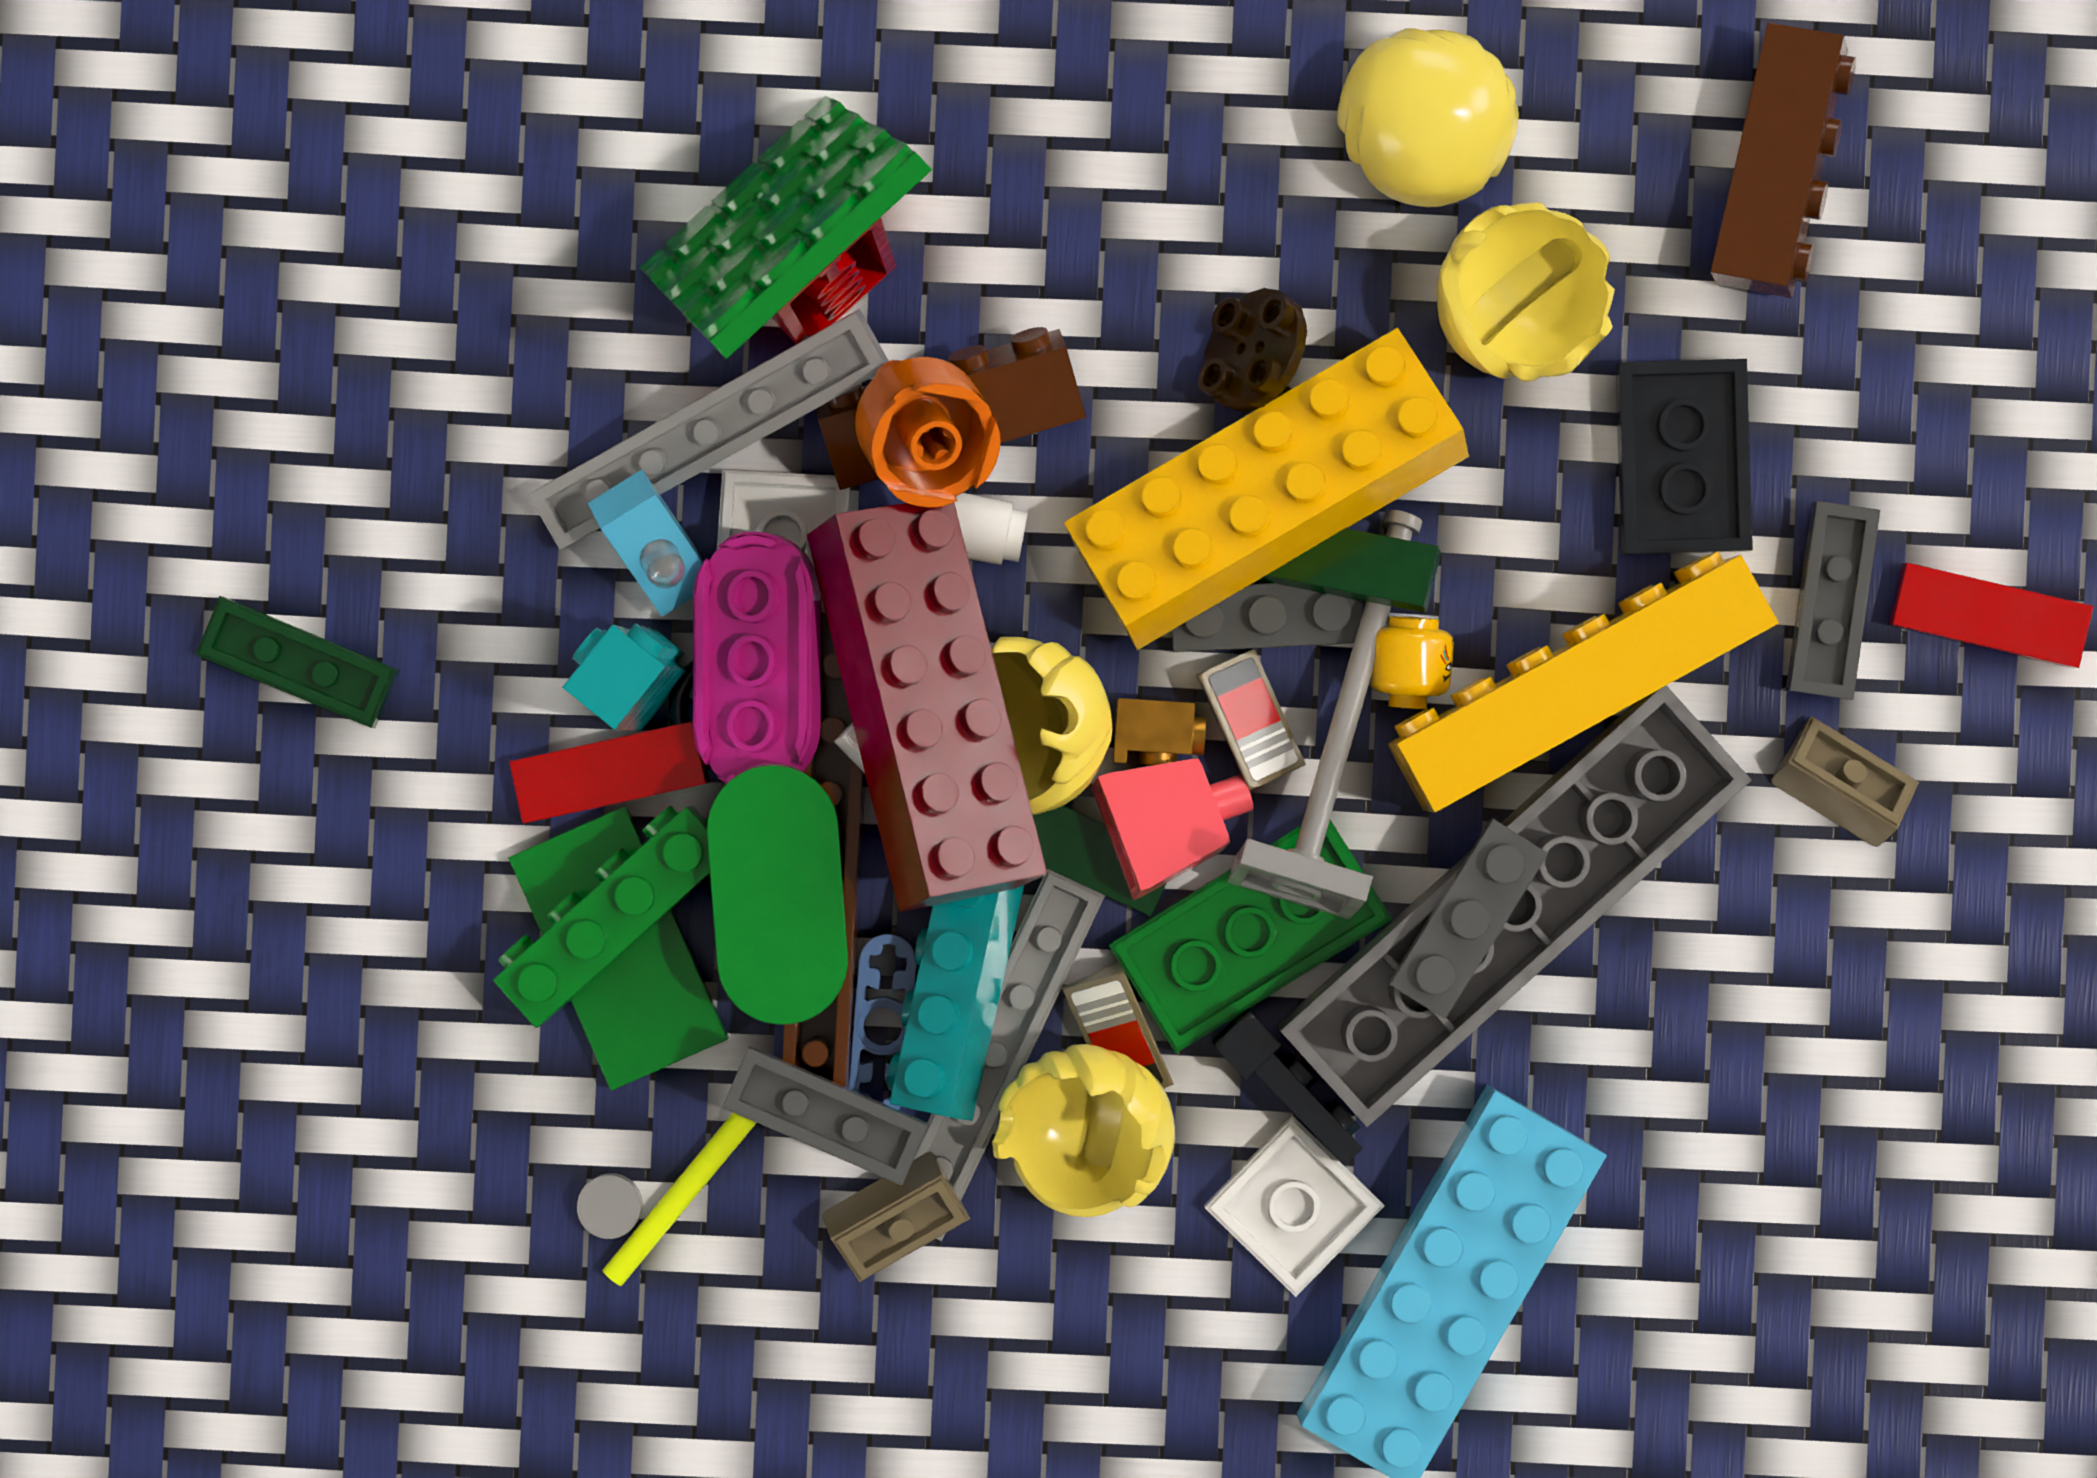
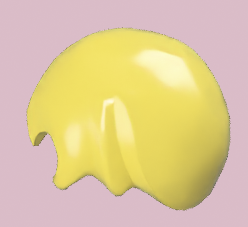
(1428, 116)
(1524, 292)
(1055, 718)
(1086, 1130)

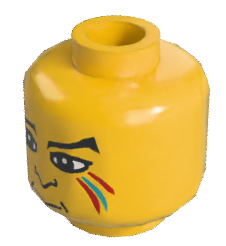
(1412, 661)

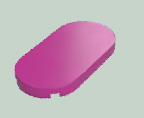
(756, 655)

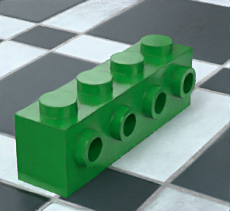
(610, 919)

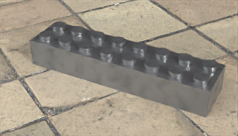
(1605, 829)

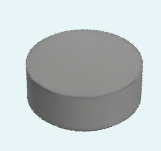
(609, 1205)

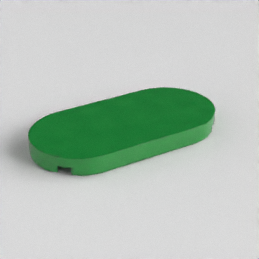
(777, 894)

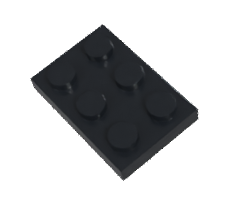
(1684, 456)

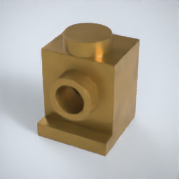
(1157, 731)

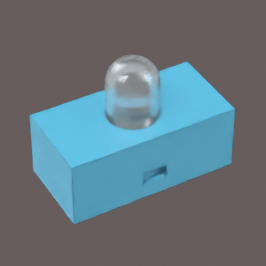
(649, 541)

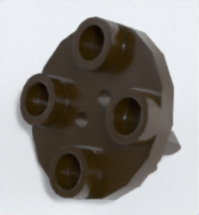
(1253, 349)

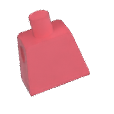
(1167, 819)

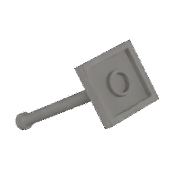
(1301, 873)

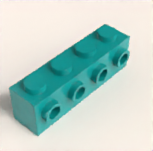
(625, 674)
(953, 1004)

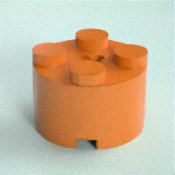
(926, 431)

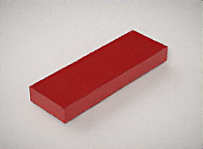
(1991, 615)
(608, 772)

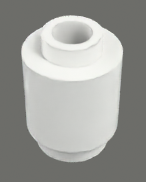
(990, 528)

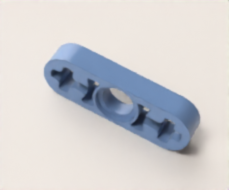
(871, 976)

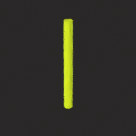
(677, 1198)

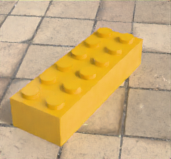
(1268, 488)
(1581, 683)

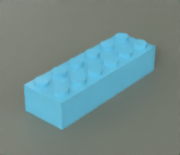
(1450, 1286)

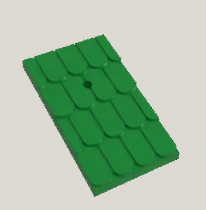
(792, 233)

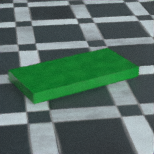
(1235, 947)
(650, 1000)

